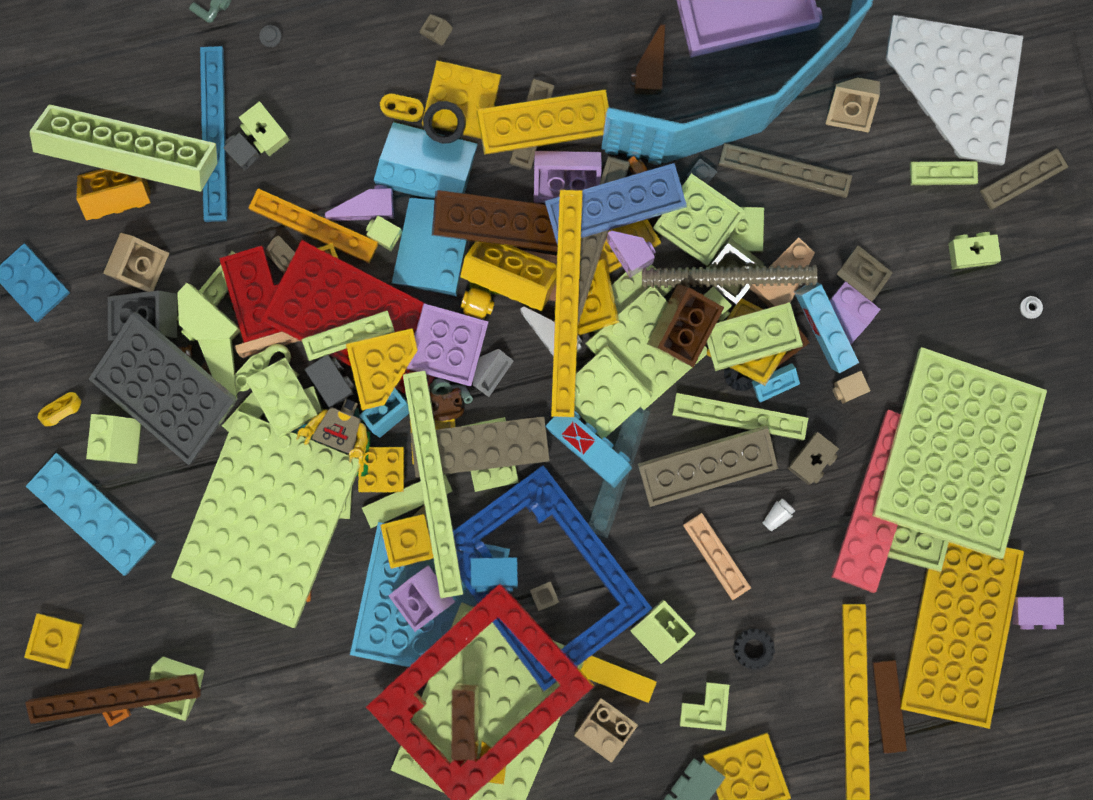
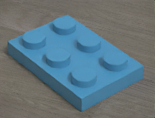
(31, 283)

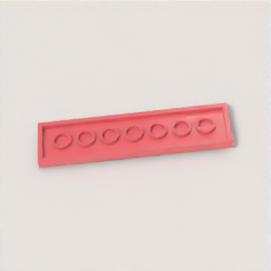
(869, 537)

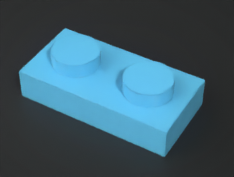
(780, 381)

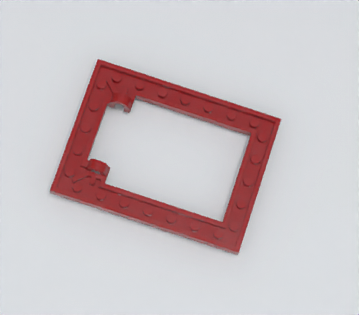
(401, 701)

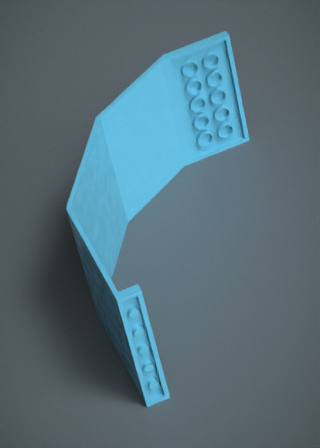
(670, 141)

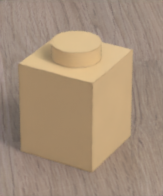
(850, 387)

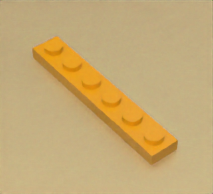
(313, 225)

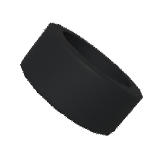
(427, 122)

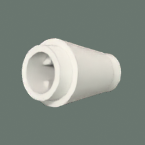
(778, 515)

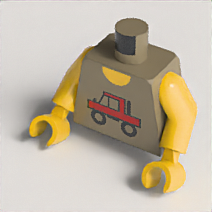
(338, 430)

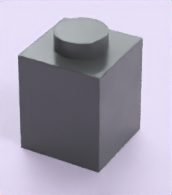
(241, 151)

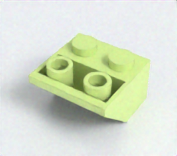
(662, 631)

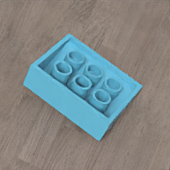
(422, 166)
(424, 259)

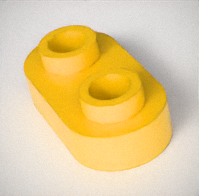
(402, 108)
(59, 409)

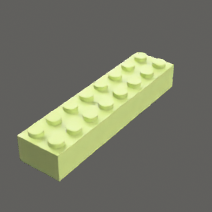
(124, 147)

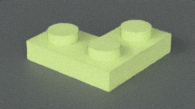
(711, 714)

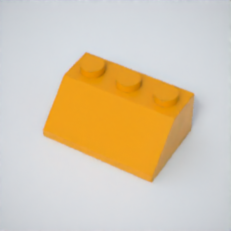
(110, 192)

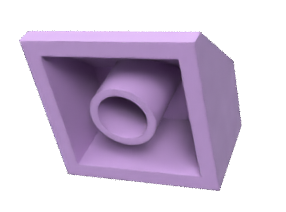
(631, 251)
(852, 310)
(420, 599)

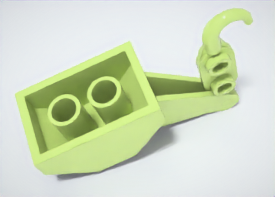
(215, 334)

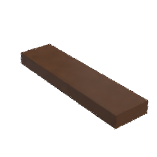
(889, 706)

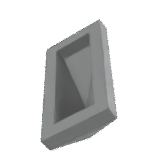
(490, 371)

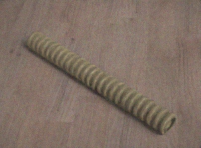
(729, 276)

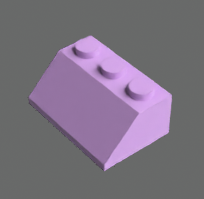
(564, 171)

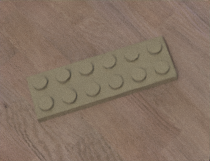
(490, 445)
(708, 466)

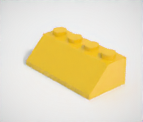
(510, 273)

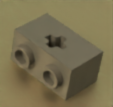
(802, 466)

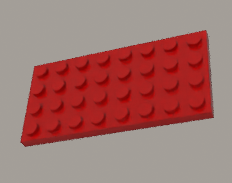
(328, 293)

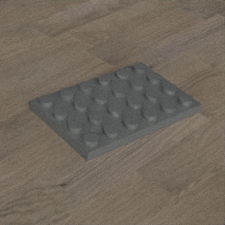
(162, 388)

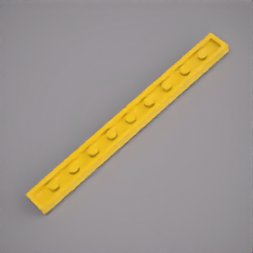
(567, 303)
(855, 702)

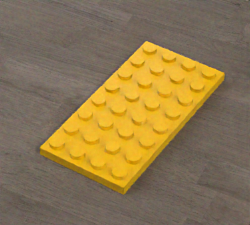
(961, 636)

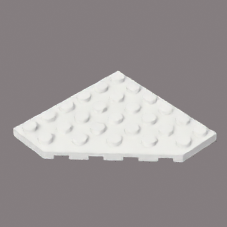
(960, 80)

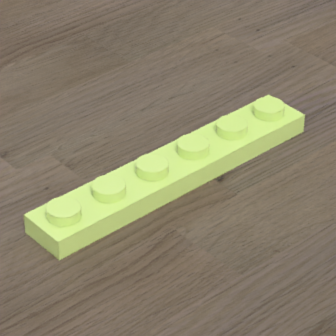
(739, 416)

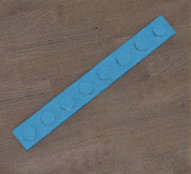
(214, 130)

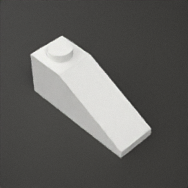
(544, 328)

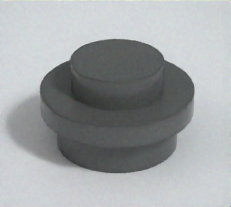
(270, 36)

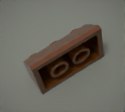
(685, 325)

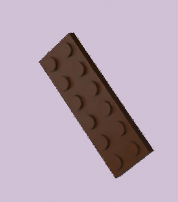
(492, 221)

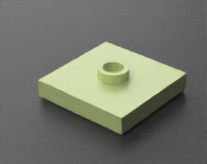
(750, 230)

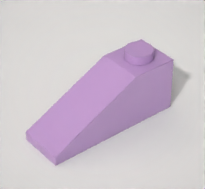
(365, 206)

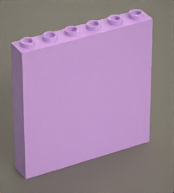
(735, 23)

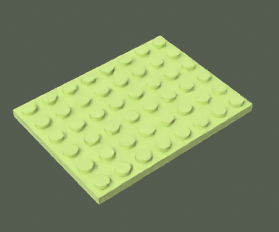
(960, 453)
(266, 519)
(504, 699)

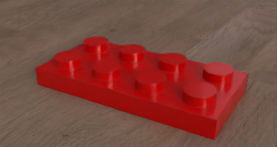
(250, 291)

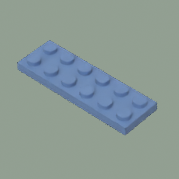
(626, 201)

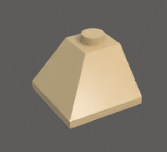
(854, 104)

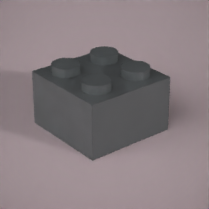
(330, 381)

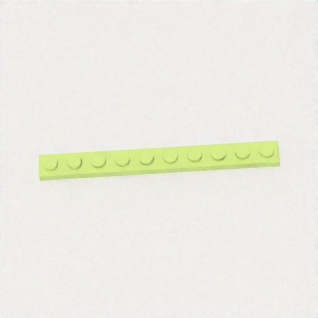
(433, 484)

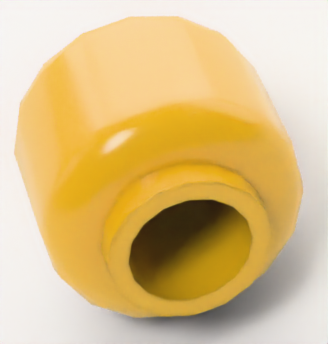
(477, 303)

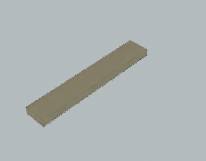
(785, 170)

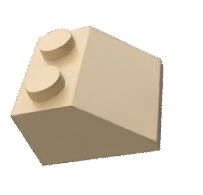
(136, 263)

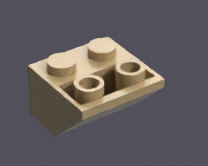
(605, 730)

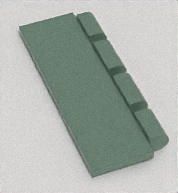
(702, 784)

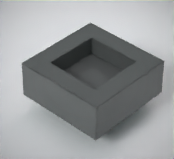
(702, 171)

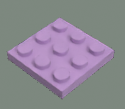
(448, 344)

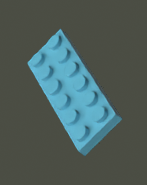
(91, 514)

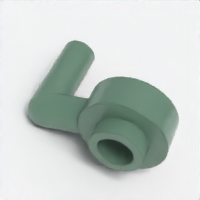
(216, 6)
(447, 388)

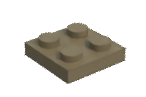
(864, 273)

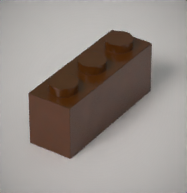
(464, 722)

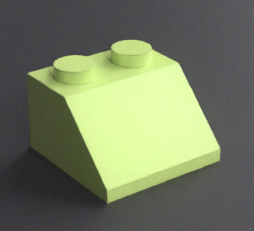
(113, 439)
(169, 668)

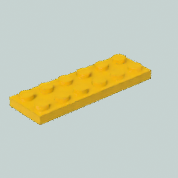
(542, 121)

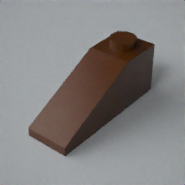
(650, 68)

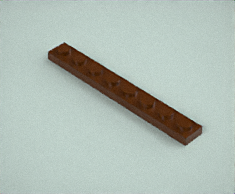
(113, 698)

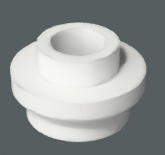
(1024, 307)

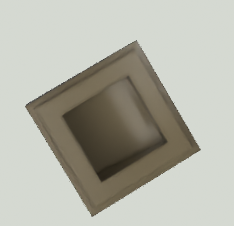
(436, 29)

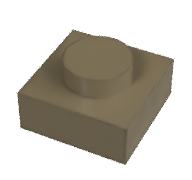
(544, 596)

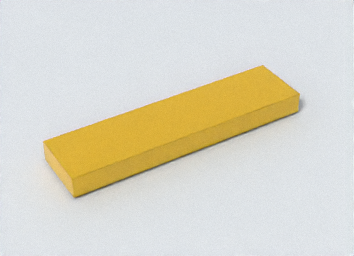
(618, 678)

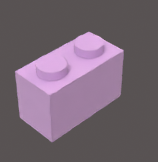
(1038, 611)

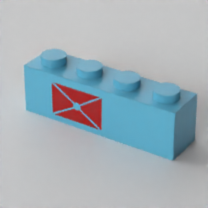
(826, 327)
(590, 448)

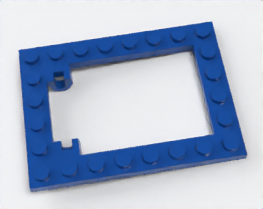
(545, 498)

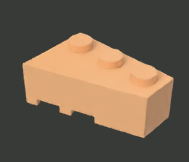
(776, 295)

